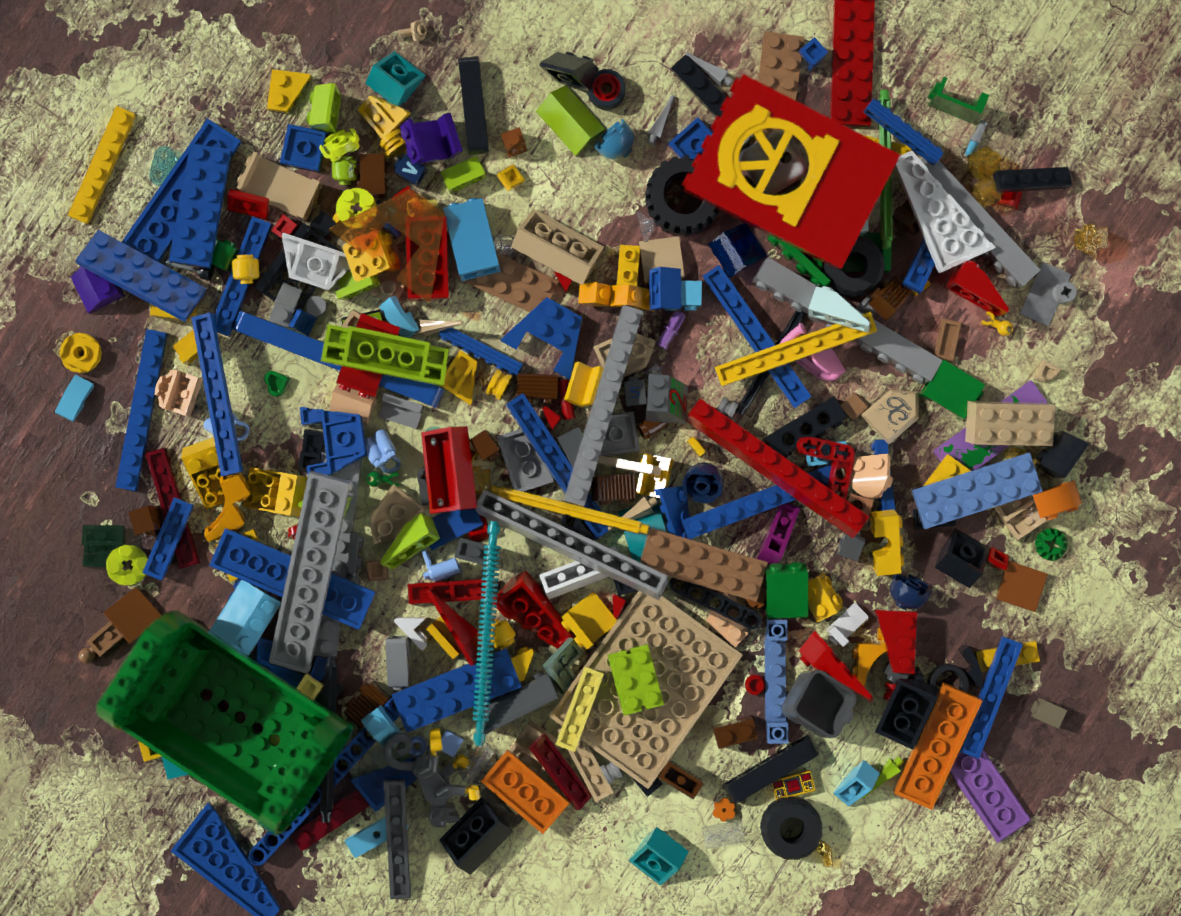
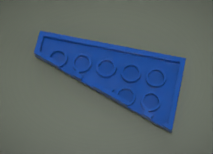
(218, 858)

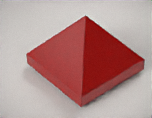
(998, 559)

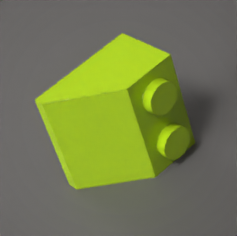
(324, 108)

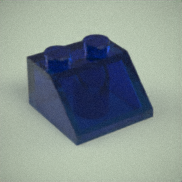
(737, 249)

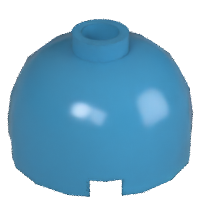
(616, 141)

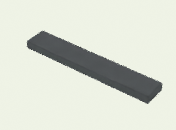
(397, 838)

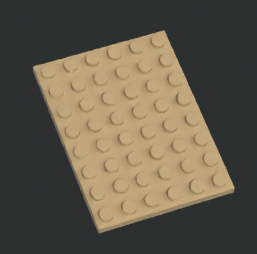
(689, 671)

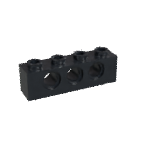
(830, 408)

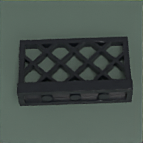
(280, 264)

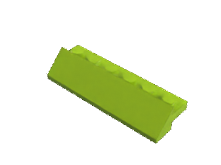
(385, 354)

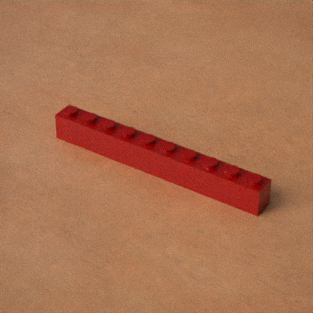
(777, 468)

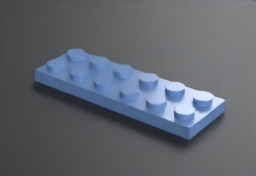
(976, 490)

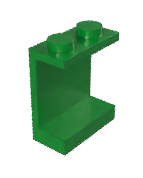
(956, 107)
(953, 389)
(786, 591)

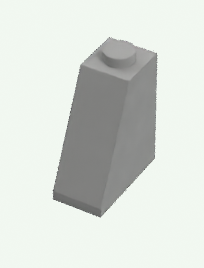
(398, 661)

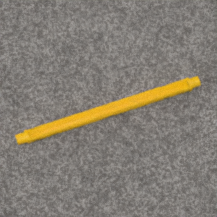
(571, 510)

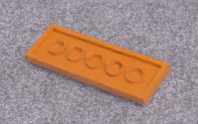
(937, 746)

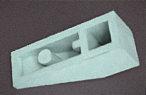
(833, 308)

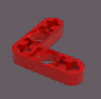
(838, 461)

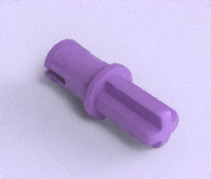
(670, 330)

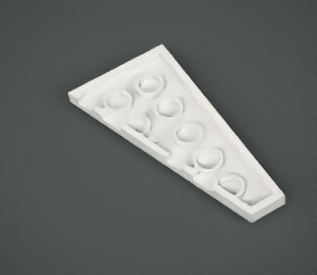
(944, 224)

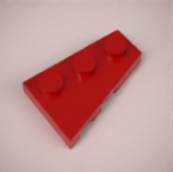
(900, 638)

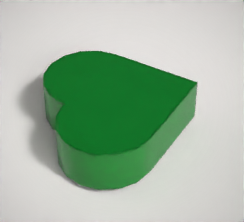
(276, 383)

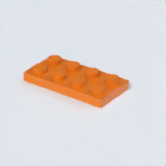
(525, 791)

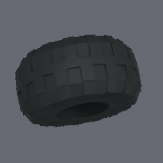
(871, 278)
(798, 846)

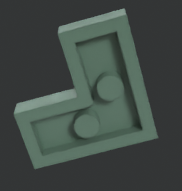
(560, 662)

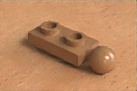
(100, 643)

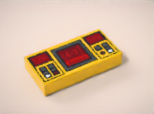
(793, 785)

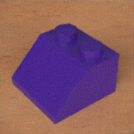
(95, 290)

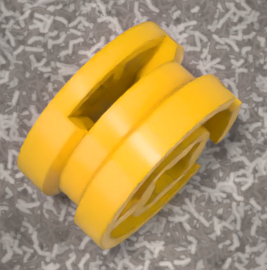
(393, 143)
(499, 384)

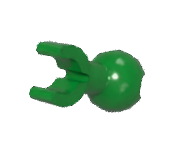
(378, 479)

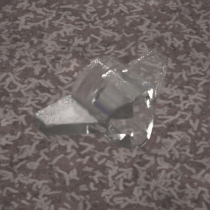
(646, 226)

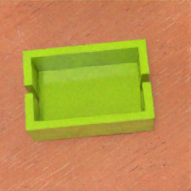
(635, 679)

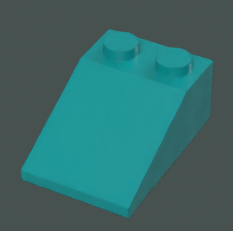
(637, 541)

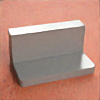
(401, 411)

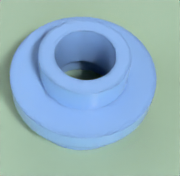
(414, 752)

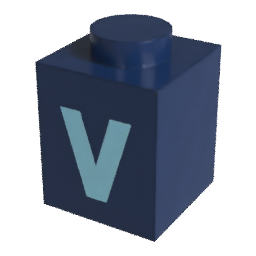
(411, 173)

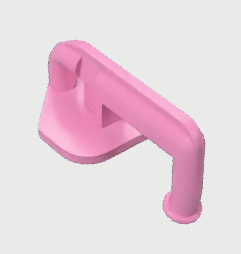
(822, 365)

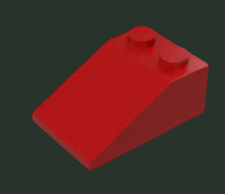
(975, 286)

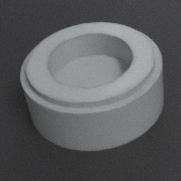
(316, 306)

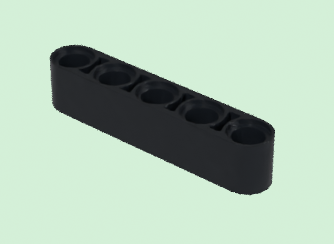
(473, 105)
(720, 612)
(771, 769)

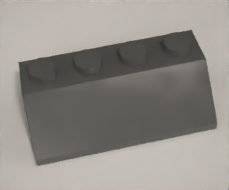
(520, 701)

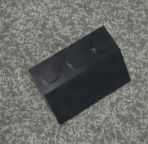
(907, 711)
(475, 836)

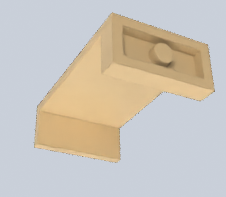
(282, 186)

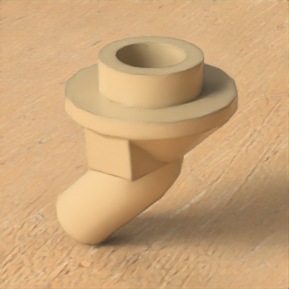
(417, 31)

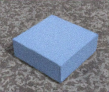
(451, 743)

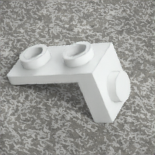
(846, 625)

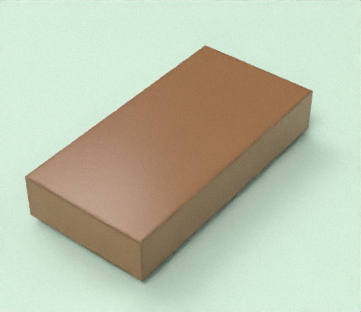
(947, 339)

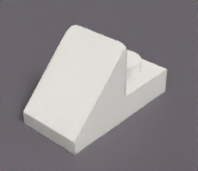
(409, 625)

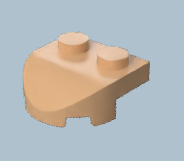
(178, 392)
(871, 475)

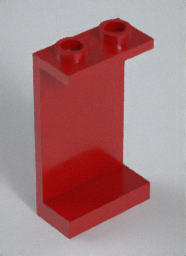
(361, 380)

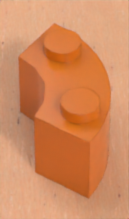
(1057, 499)

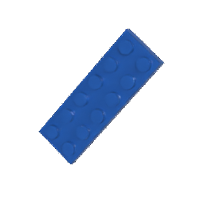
(200, 206)
(141, 275)
(452, 692)

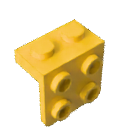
(375, 260)
(588, 620)

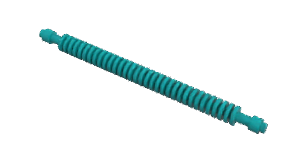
(479, 736)

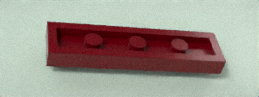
(560, 771)
(342, 812)

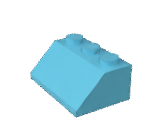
(245, 616)

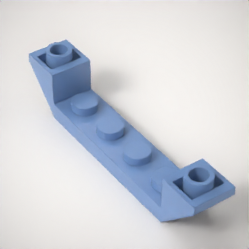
(775, 681)

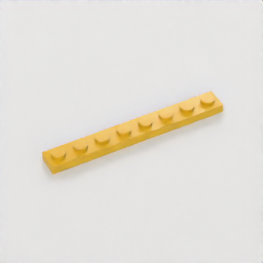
(790, 351)

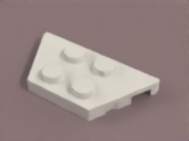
(313, 262)

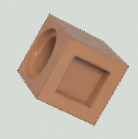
(865, 504)

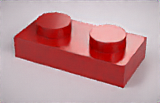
(248, 204)

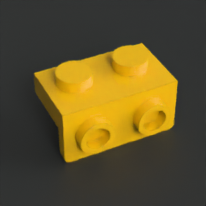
(648, 482)
(823, 598)

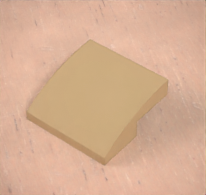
(660, 253)
(1020, 516)
(525, 739)

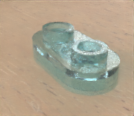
(162, 165)

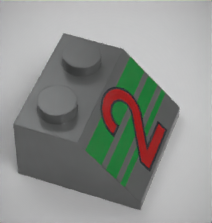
(666, 399)

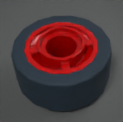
(610, 100)

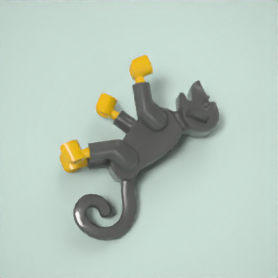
(432, 780)

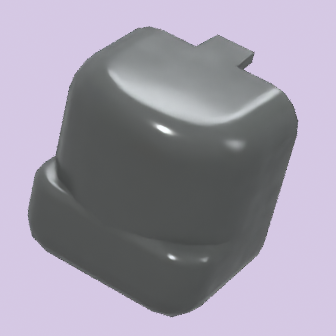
(819, 703)

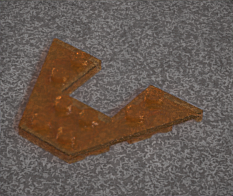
(414, 219)

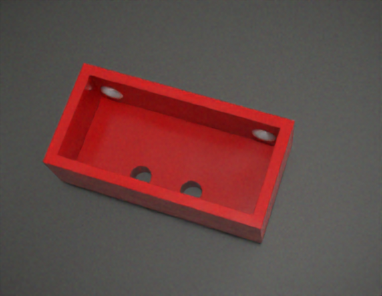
(449, 469)

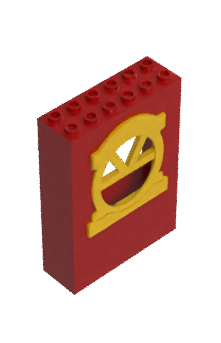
(830, 204)

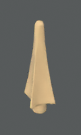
(430, 327)
(641, 509)

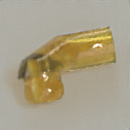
(826, 852)

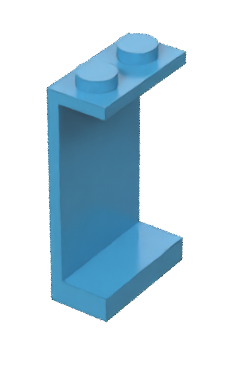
(471, 239)

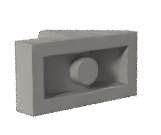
(285, 305)

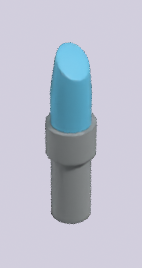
(976, 137)

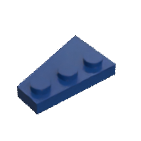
(675, 507)
(372, 783)

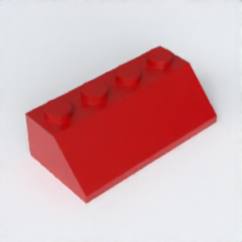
(440, 285)

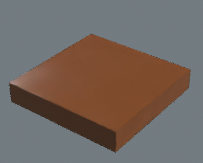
(1021, 586)
(132, 615)

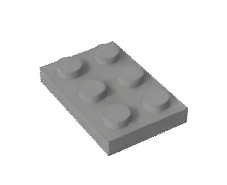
(523, 462)

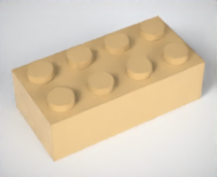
(557, 246)
(1010, 423)

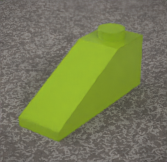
(411, 540)

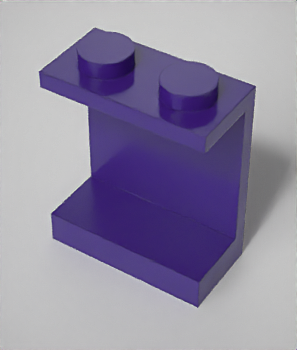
(431, 140)

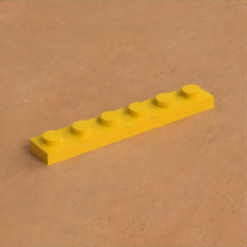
(102, 165)

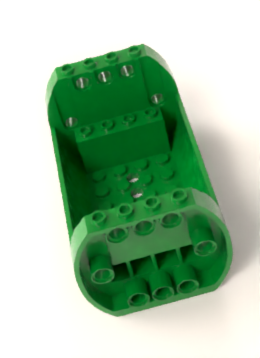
(163, 706)

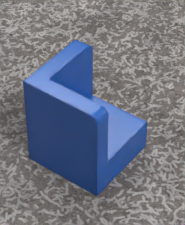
(813, 53)

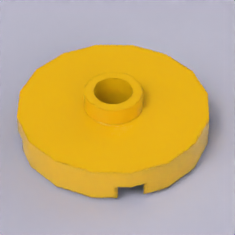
(70, 353)

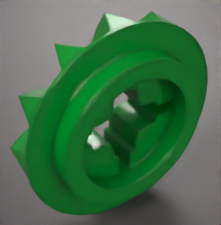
(1043, 549)

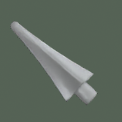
(716, 73)
(656, 130)

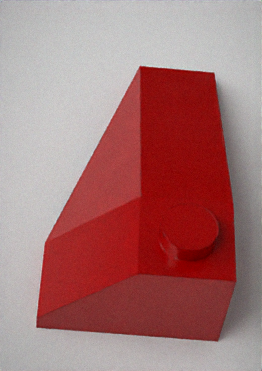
(529, 606)
(462, 630)
(822, 657)

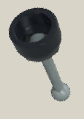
(203, 273)

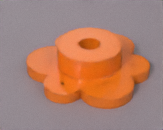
(724, 815)

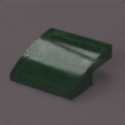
(100, 542)

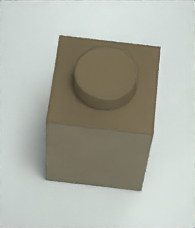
(1048, 713)

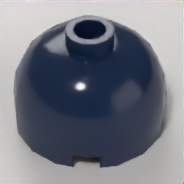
(703, 482)
(909, 592)

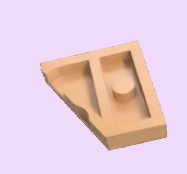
(729, 632)

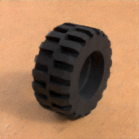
(660, 212)

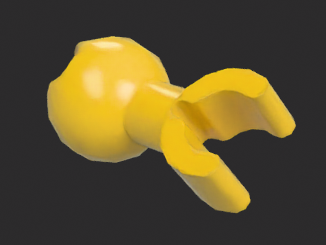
(1001, 326)

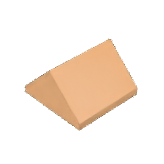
(352, 403)

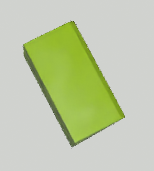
(570, 119)

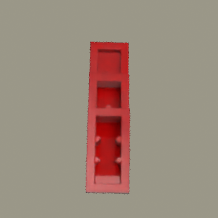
(447, 590)

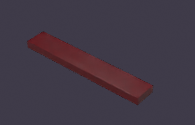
(166, 490)

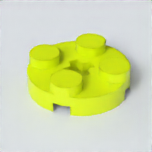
(340, 144)
(349, 199)
(115, 567)

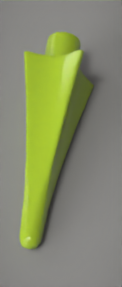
(888, 771)

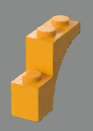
(605, 295)
(231, 517)
(865, 655)

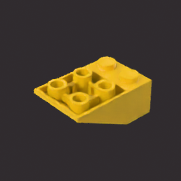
(204, 471)
(275, 491)

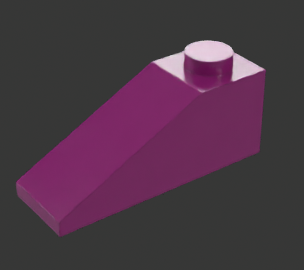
(778, 534)

